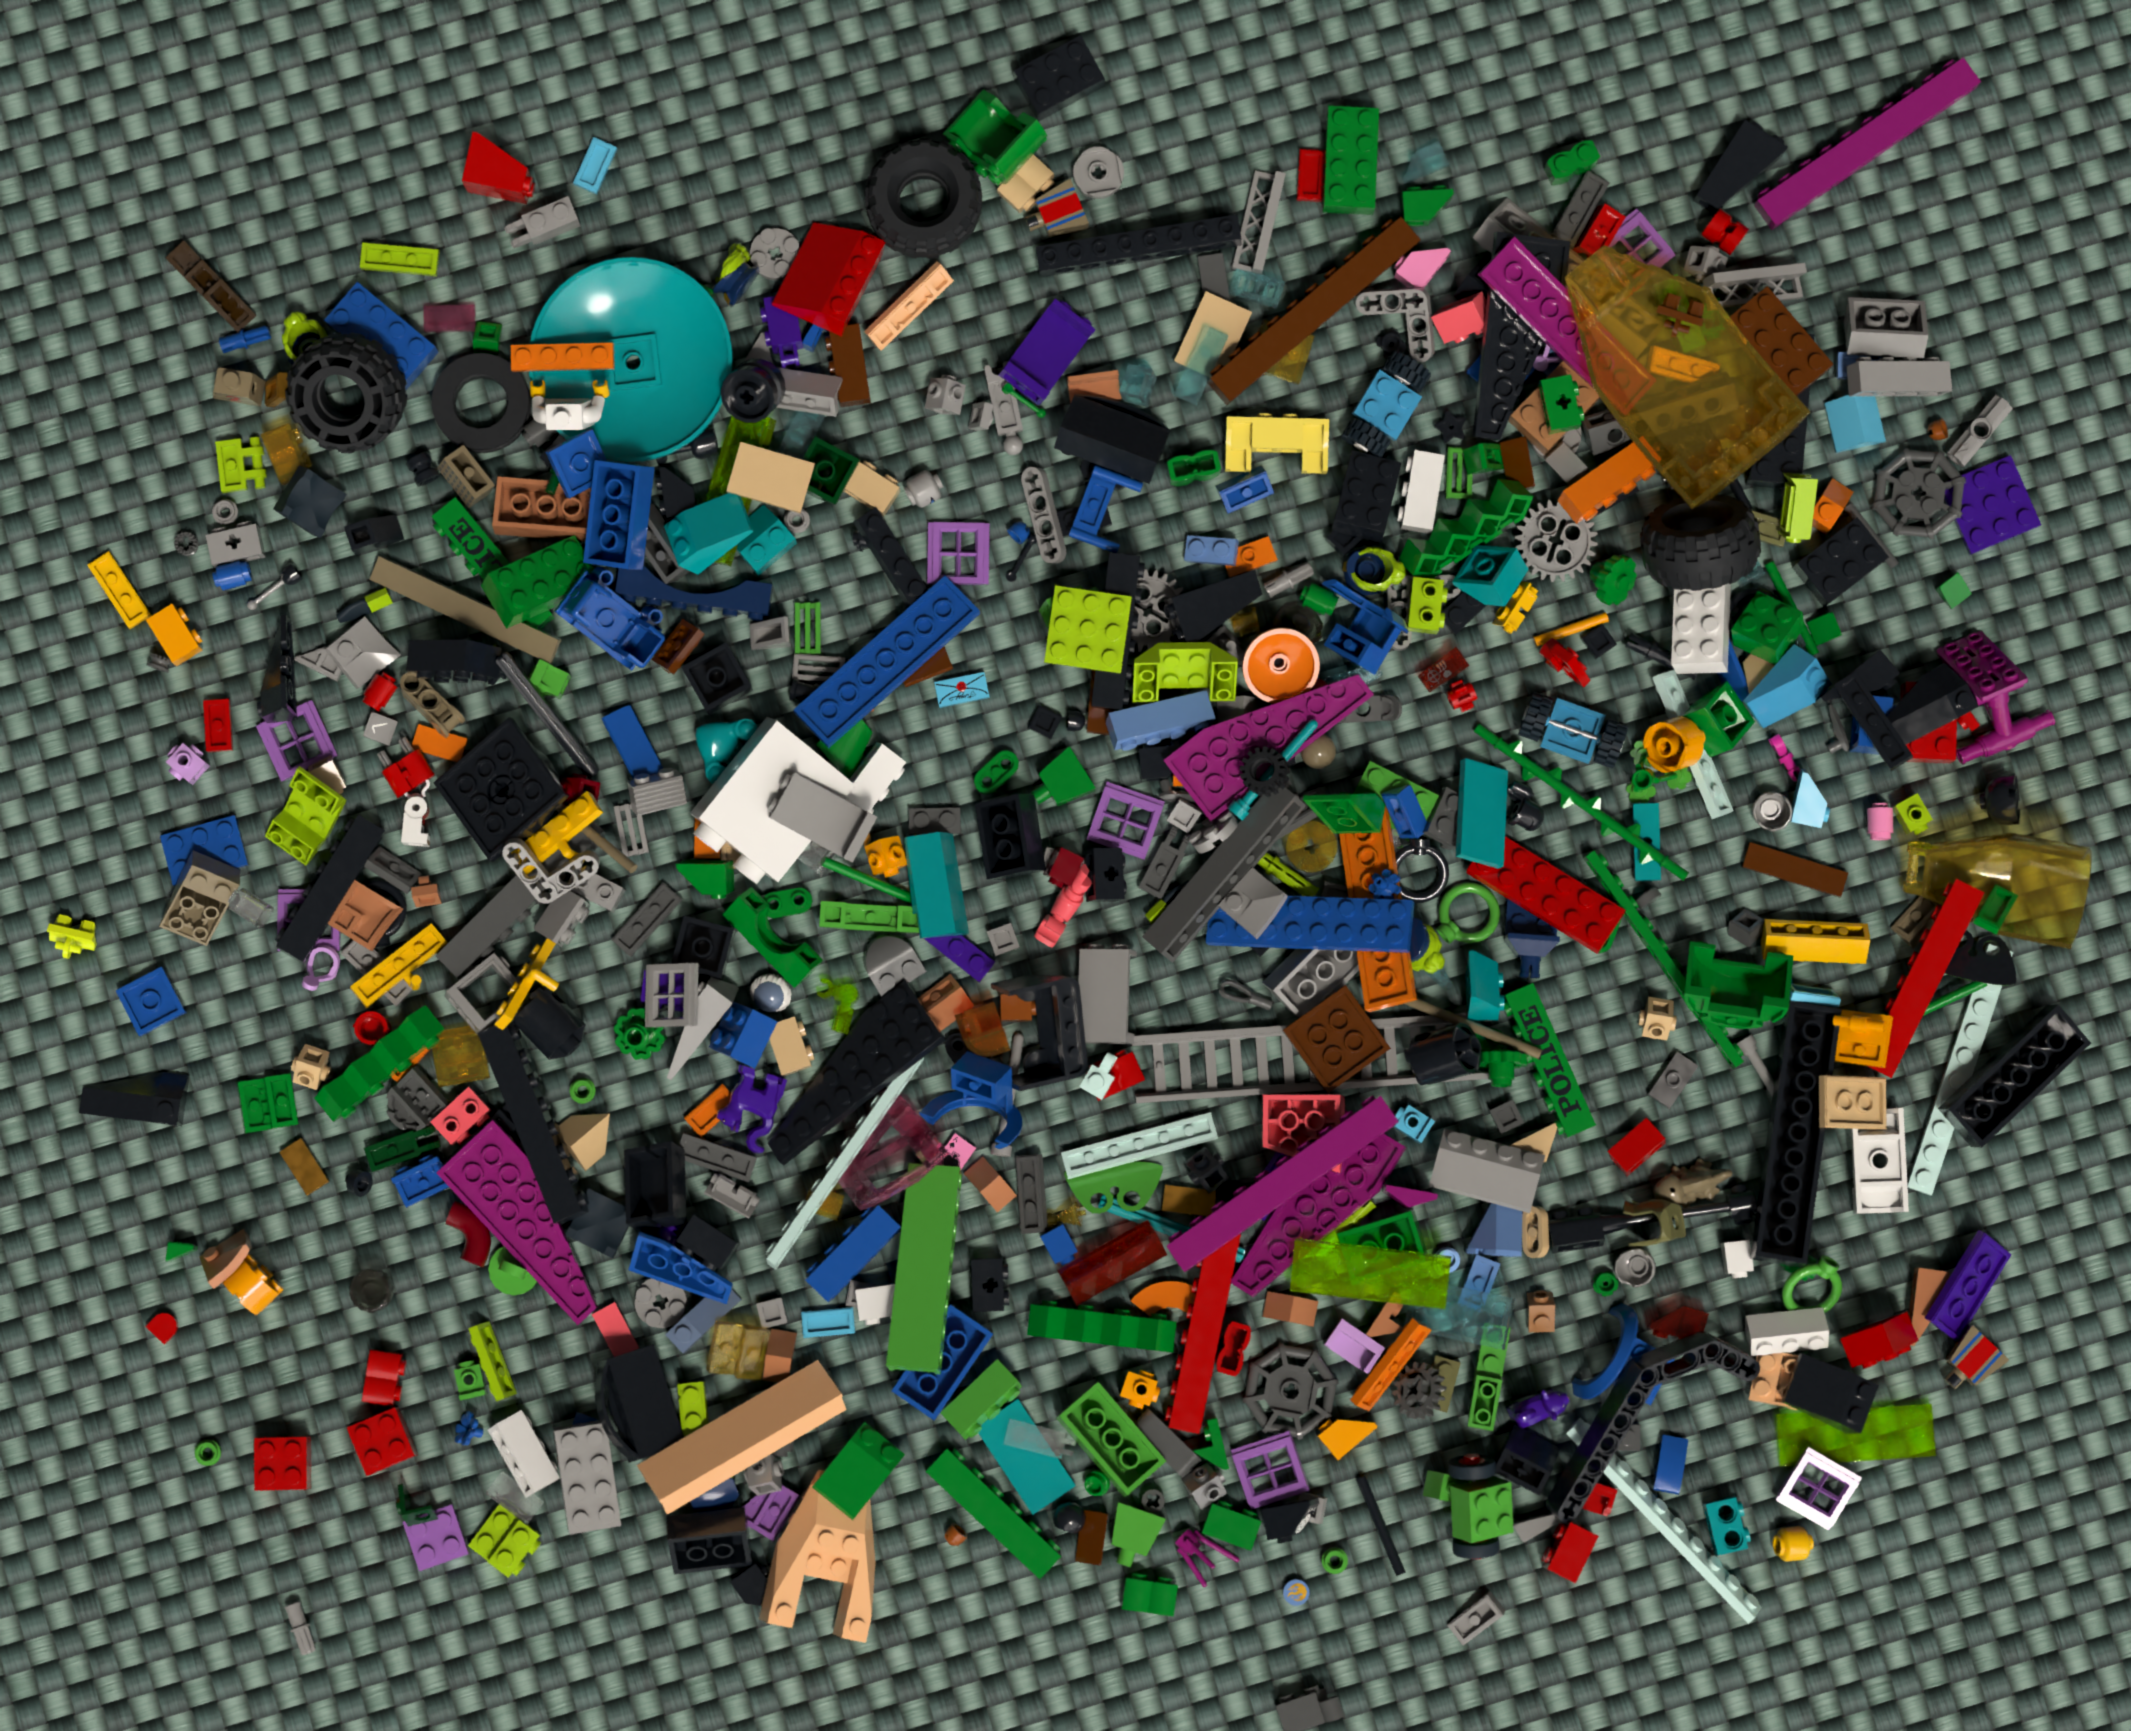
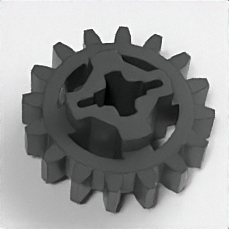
(1419, 1391)

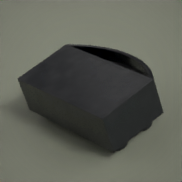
(1113, 436)
(637, 1404)

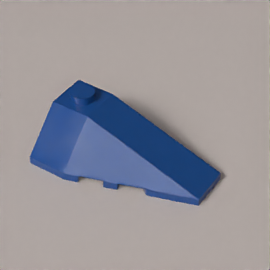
(670, 1265)

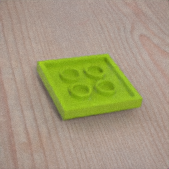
(1087, 629)

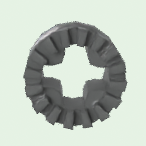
(181, 538)
(159, 663)
(1153, 1492)

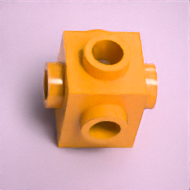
(886, 856)
(1129, 1389)

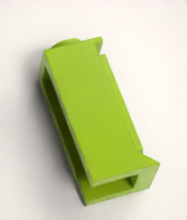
(1798, 507)

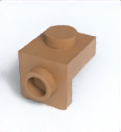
(1541, 1311)

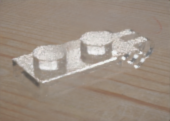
(1037, 1439)

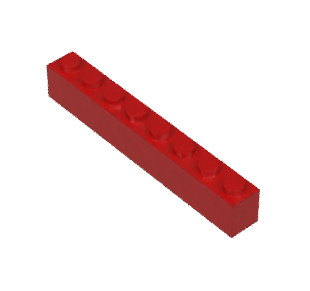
(1928, 968)
(1202, 1339)

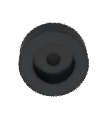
(359, 1182)

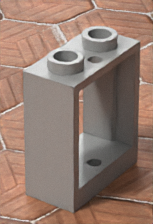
(461, 1004)

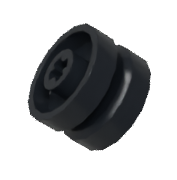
(753, 390)

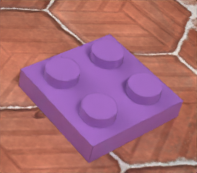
(437, 1540)

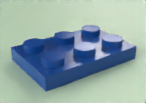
(215, 839)

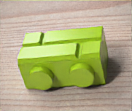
(692, 1406)

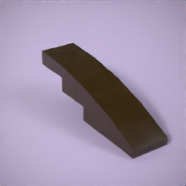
(210, 286)

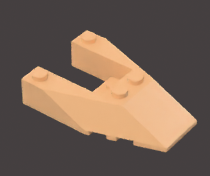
(829, 1547)

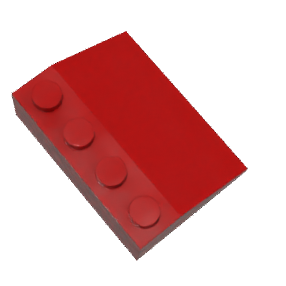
(829, 276)

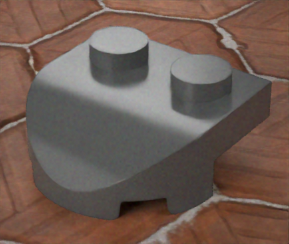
(1443, 819)
(890, 962)
(414, 1101)

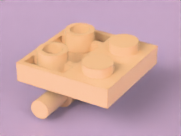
(1773, 1378)

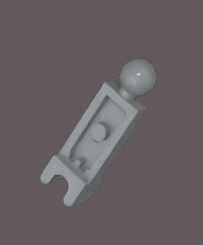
(1005, 412)

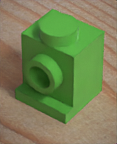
(477, 1388)

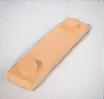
(908, 306)

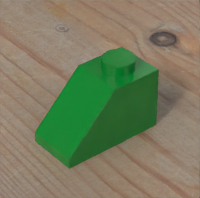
(709, 876)

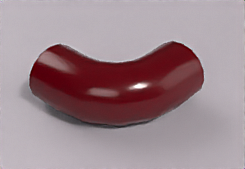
(476, 1234)

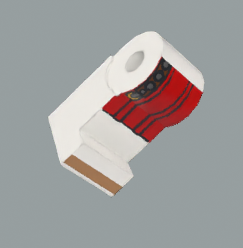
(415, 813)

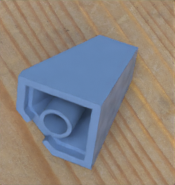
(1497, 1233)

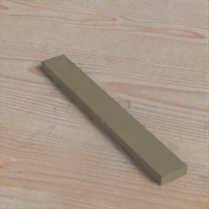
(463, 609)

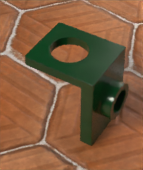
(404, 1509)

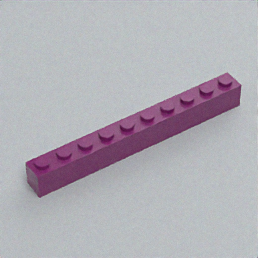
(1867, 143)
(1281, 1184)

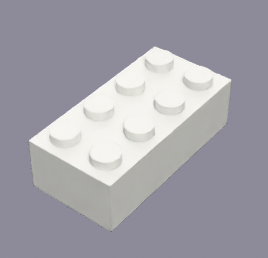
(1701, 630)

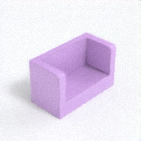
(1354, 1346)

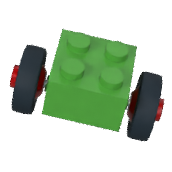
(1479, 1507)

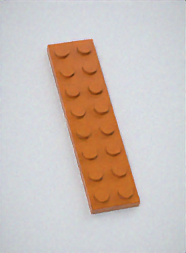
(1384, 976)

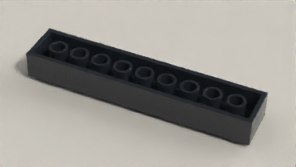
(1794, 1136)

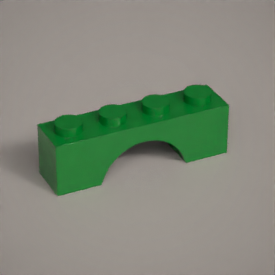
(750, 918)

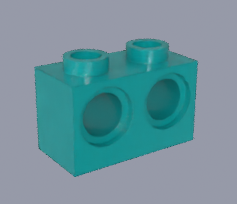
(1719, 1527)

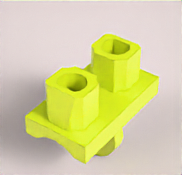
(70, 939)

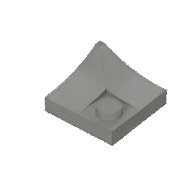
(361, 652)
(1253, 902)

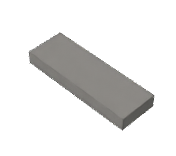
(365, 960)

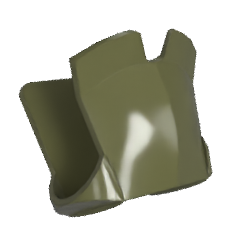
(1664, 1211)

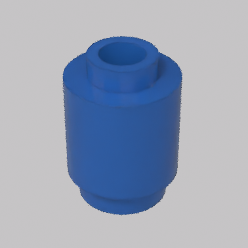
(232, 575)

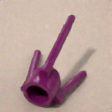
(1190, 1543)

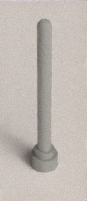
(1749, 1048)
(1014, 1063)

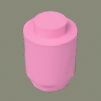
(1880, 821)

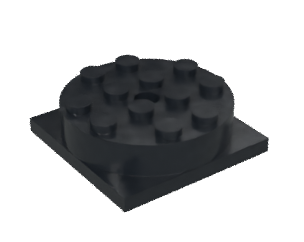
(478, 786)

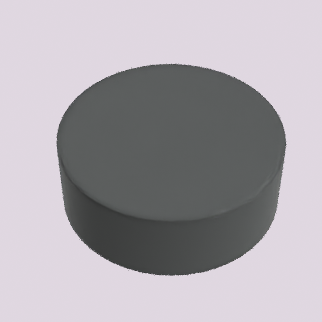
(1648, 898)

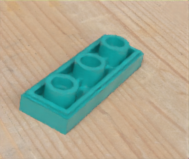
(1648, 817)

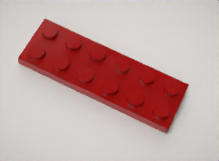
(1551, 896)

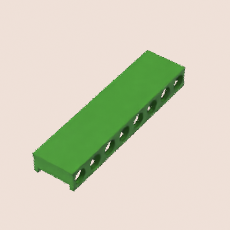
(924, 1271)

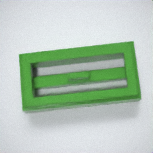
(1458, 495)
(807, 606)

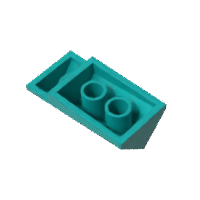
(935, 885)

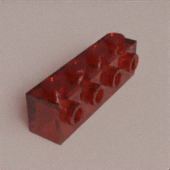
(1112, 1262)

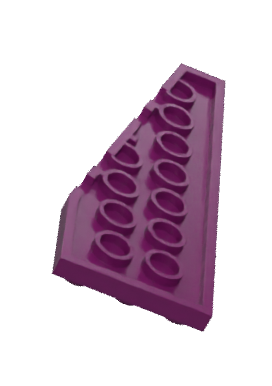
(1212, 758)
(502, 1191)
(1317, 1212)

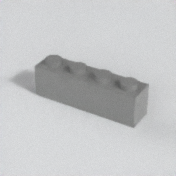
(1899, 377)

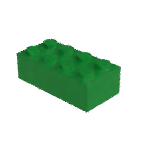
(1350, 160)
(535, 581)

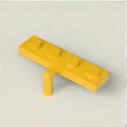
(562, 829)
(399, 966)
(528, 974)

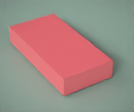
(615, 1330)

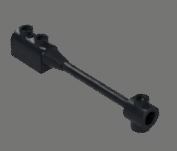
(1589, 1228)

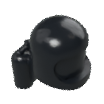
(1525, 812)

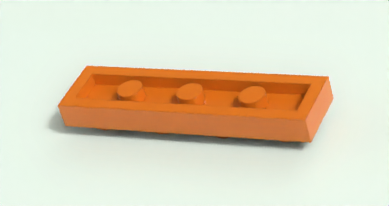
(562, 357)
(1391, 1364)

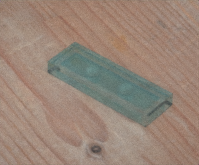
(1200, 365)

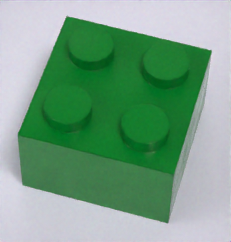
(1767, 628)

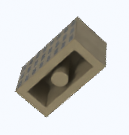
(466, 476)

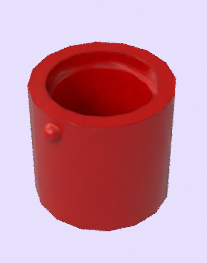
(371, 1027)

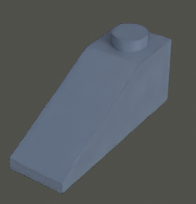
(700, 1321)

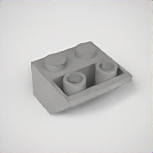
(562, 917)

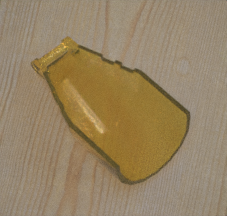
(2043, 873)

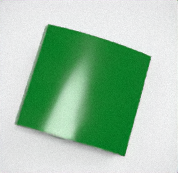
(267, 1103)

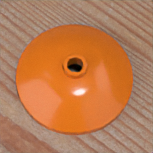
(1292, 677)

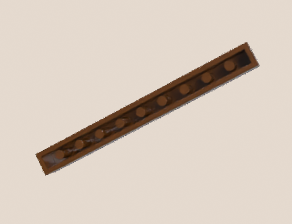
(1313, 311)

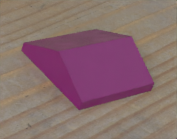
(1408, 1197)

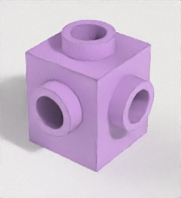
(193, 769)

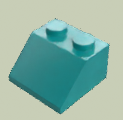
(767, 541)
(1491, 574)
(1482, 988)

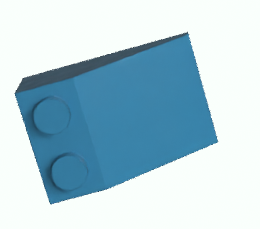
(1788, 687)

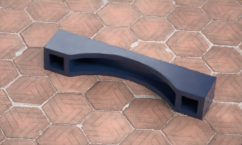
(747, 598)

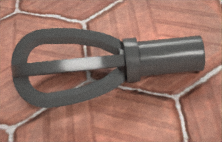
(1252, 997)

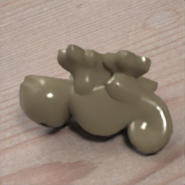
(1686, 1185)

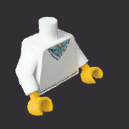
(568, 413)

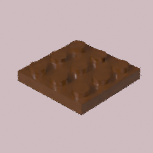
(1336, 1039)

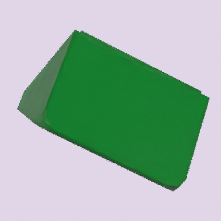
(487, 338)
(1954, 591)
(1824, 629)
(176, 1250)

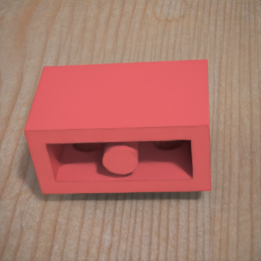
(1461, 318)
(461, 1117)

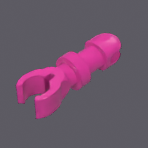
(1785, 757)

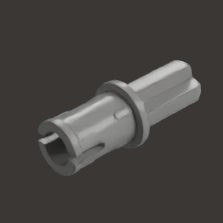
(1288, 579)
(300, 1628)

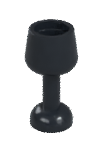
(702, 447)

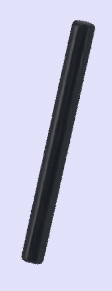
(547, 715)

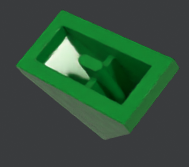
(1483, 458)

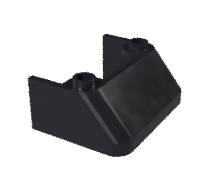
(1060, 1029)

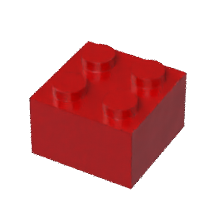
(1880, 1341)
(382, 1441)
(282, 1463)
(1569, 1551)

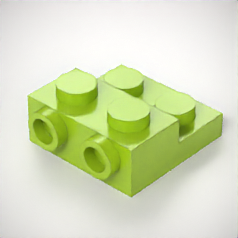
(505, 1541)

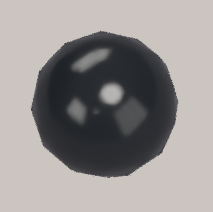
(1069, 1517)

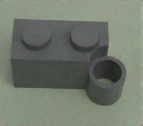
(1308, 1709)

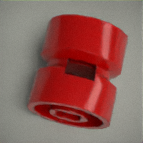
(1725, 231)

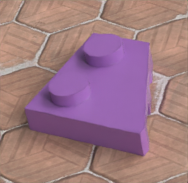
(770, 1511)

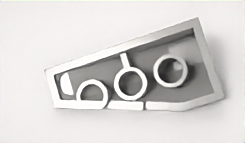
(713, 1002)

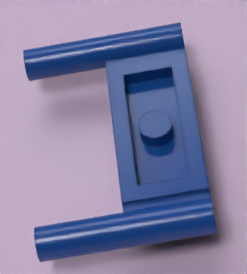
(1095, 505)

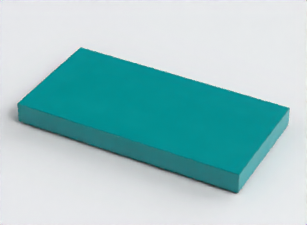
(1481, 813)
(1034, 1475)

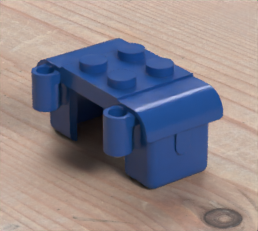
(611, 621)

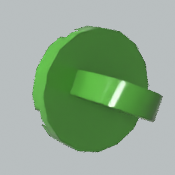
(509, 1274)

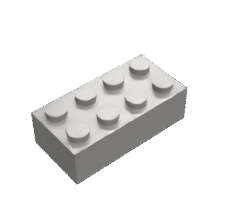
(586, 1477)

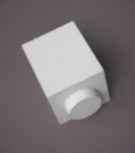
(1737, 1258)

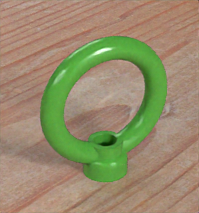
(1448, 929)
(1826, 1269)

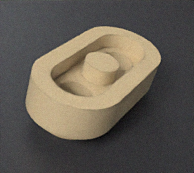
(1535, 1232)

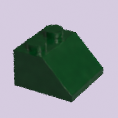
(831, 470)

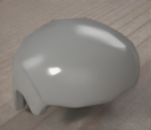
(1772, 811)
(1635, 1267)

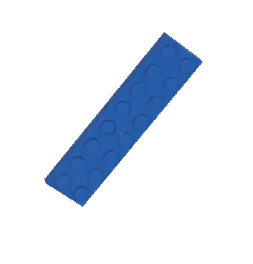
(886, 661)
(1325, 925)

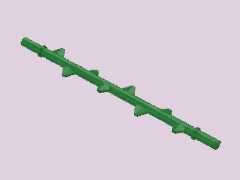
(1591, 806)

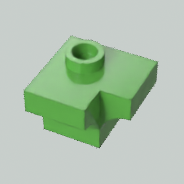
(549, 679)

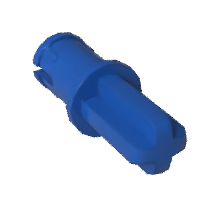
(244, 339)

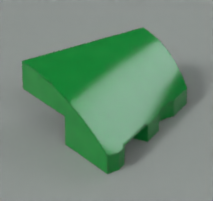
(849, 749)

